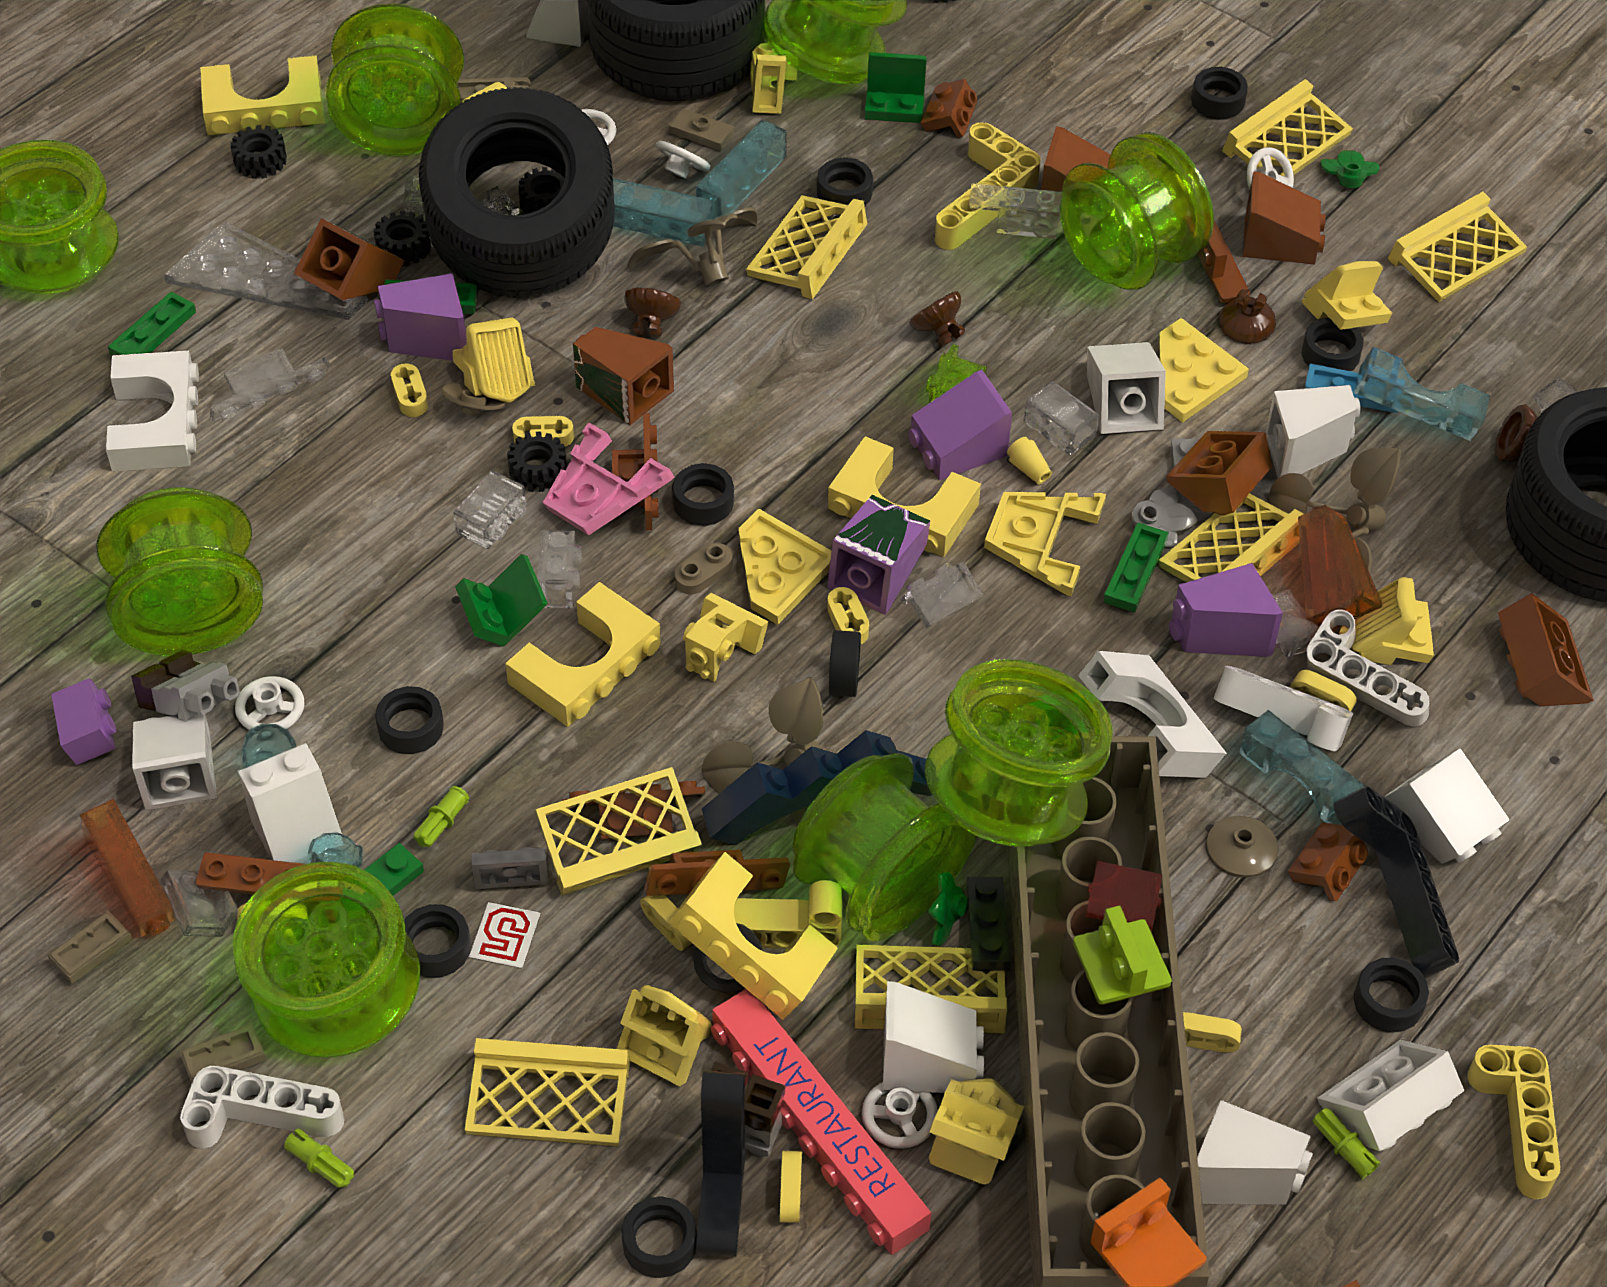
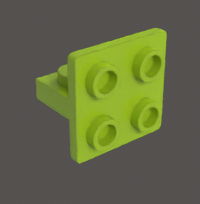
(1121, 958)

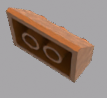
(1222, 469)
(1543, 654)

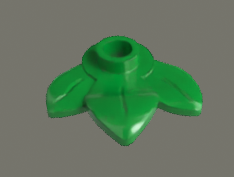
(1350, 168)
(947, 907)

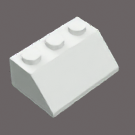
(1394, 1093)

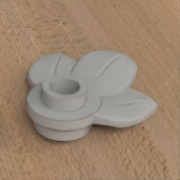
(1166, 512)

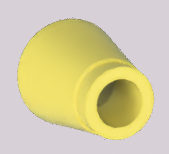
(1028, 459)

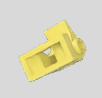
(765, 68)
(712, 641)

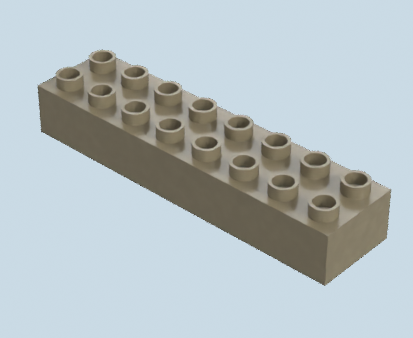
(1098, 1080)

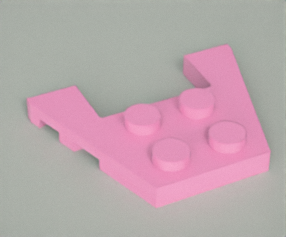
(592, 495)

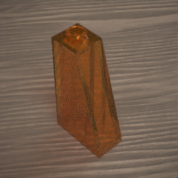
(1333, 567)
(127, 868)

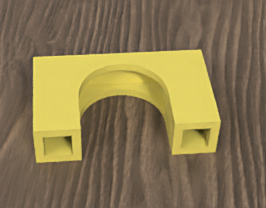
(295, 106)
(868, 470)
(571, 691)
(710, 924)

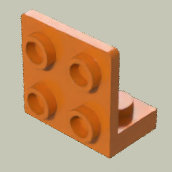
(1146, 1241)

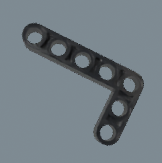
(1405, 874)
(722, 1162)

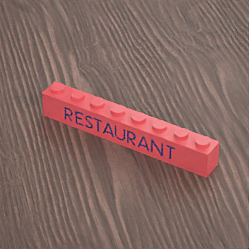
(823, 1123)

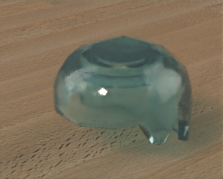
(265, 742)
(335, 848)

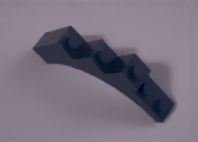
(771, 792)

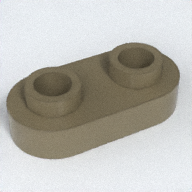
(705, 566)

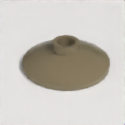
(470, 404)
(1242, 857)

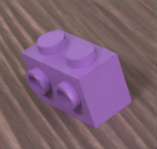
(84, 721)

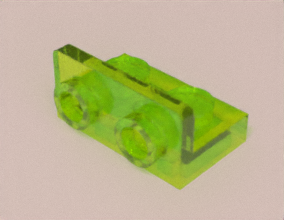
(950, 372)

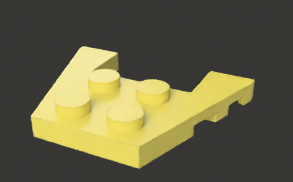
(1027, 529)

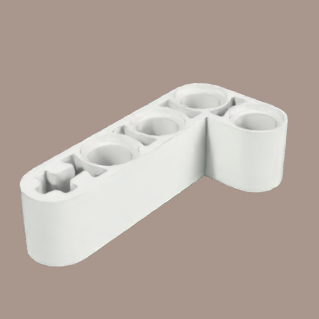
(1372, 674)
(1306, 714)
(314, 1109)

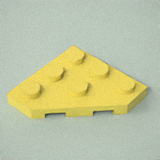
(1195, 369)
(779, 565)

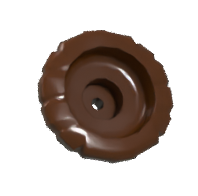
(651, 308)
(940, 318)
(1247, 318)
(1514, 432)

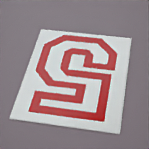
(505, 935)

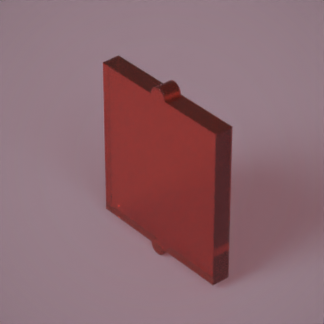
(1124, 886)

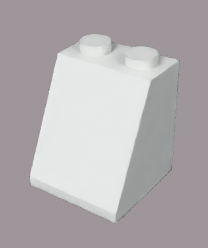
(560, 22)
(1126, 387)
(1310, 427)
(173, 761)
(288, 803)
(1450, 808)
(928, 1041)
(1250, 1159)

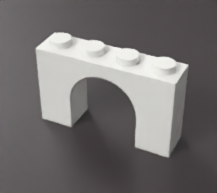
(168, 439)
(1182, 739)

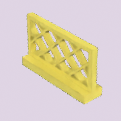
(1272, 121)
(1439, 232)
(828, 249)
(1263, 554)
(627, 860)
(871, 1007)
(544, 1060)

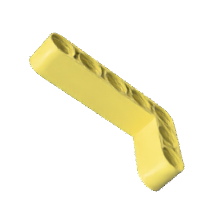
(1010, 166)

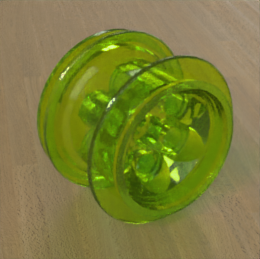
(830, 36)
(393, 77)
(1136, 211)
(52, 217)
(179, 572)
(1018, 752)
(879, 845)
(311, 928)

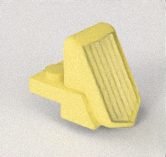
(1348, 296)
(495, 360)
(1396, 629)
(662, 1033)
(974, 1128)

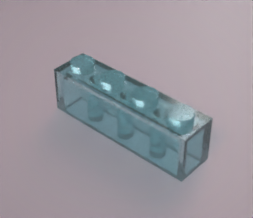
(744, 168)
(659, 211)

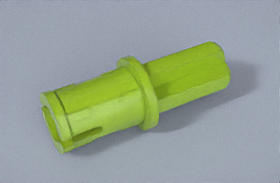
(441, 817)
(1346, 1143)
(319, 1158)

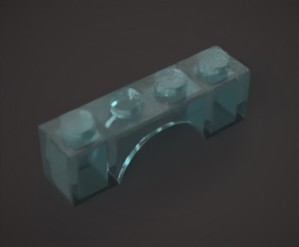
(1388, 383)
(1276, 746)

